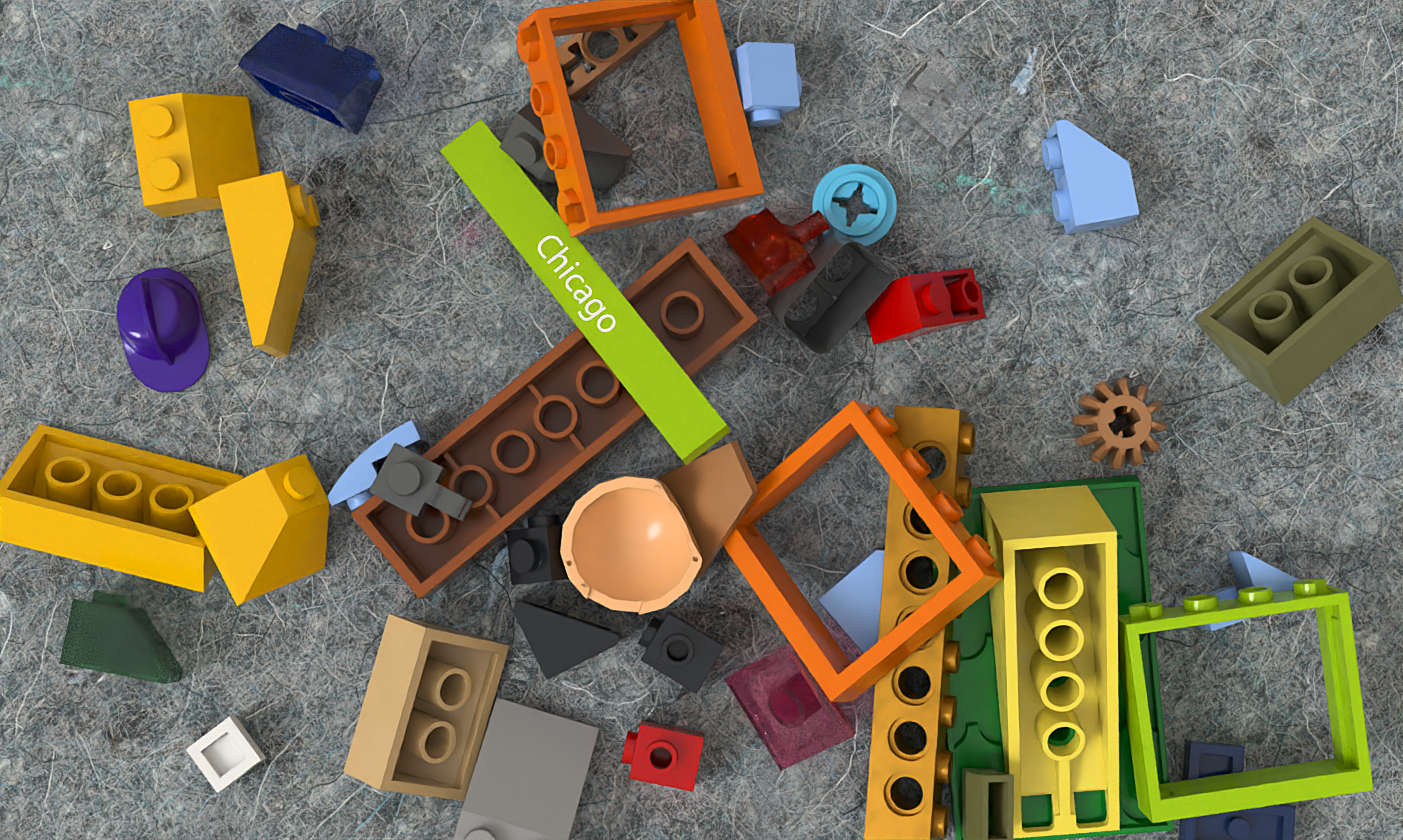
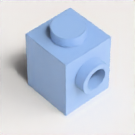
(766, 81)

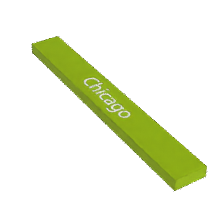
(586, 294)

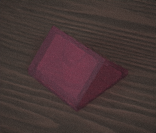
(788, 706)

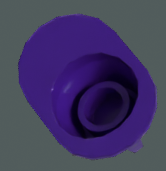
(163, 330)

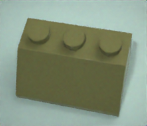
(1301, 308)

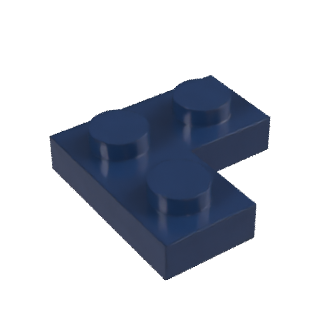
(1259, 823)

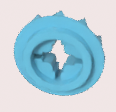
(876, 195)

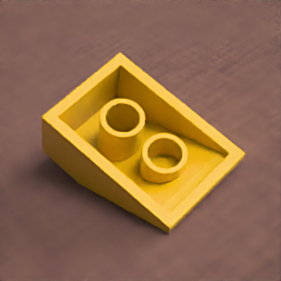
(272, 251)

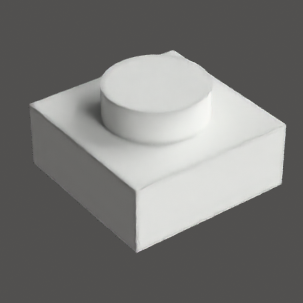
(225, 753)

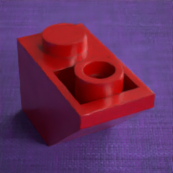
(925, 305)

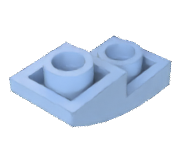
(358, 478)

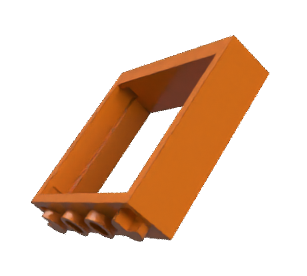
(713, 90)
(787, 604)

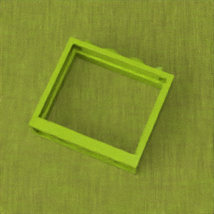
(1341, 775)

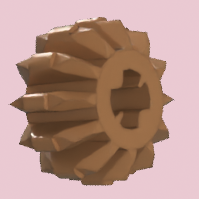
(1135, 433)

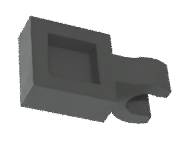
(415, 483)

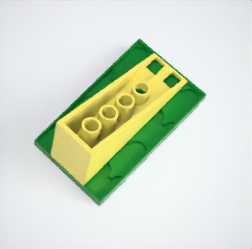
(1043, 661)

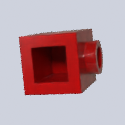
(663, 755)

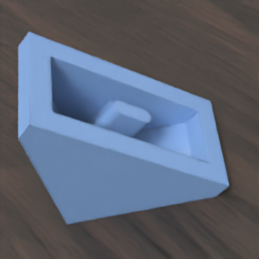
(856, 600)

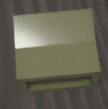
(975, 804)

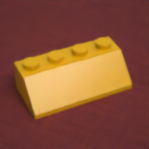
(110, 506)

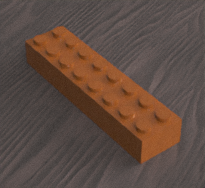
(553, 424)

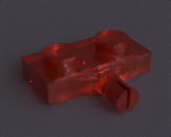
(773, 249)

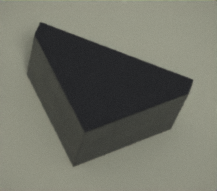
(561, 639)

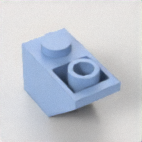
(1090, 180)

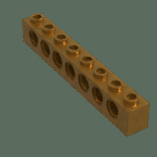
(894, 703)

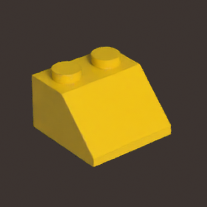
(190, 148)

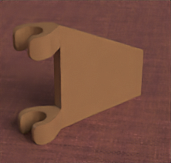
(713, 496)

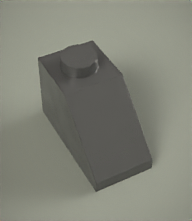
(602, 150)

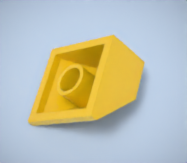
(266, 528)

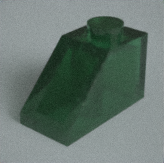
(117, 640)

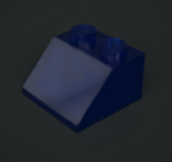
(314, 75)

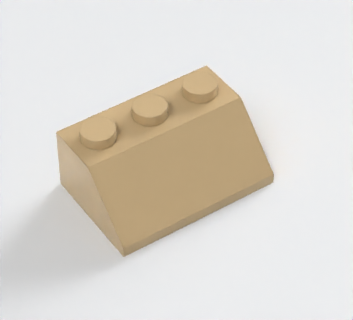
(425, 709)

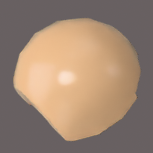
(630, 545)

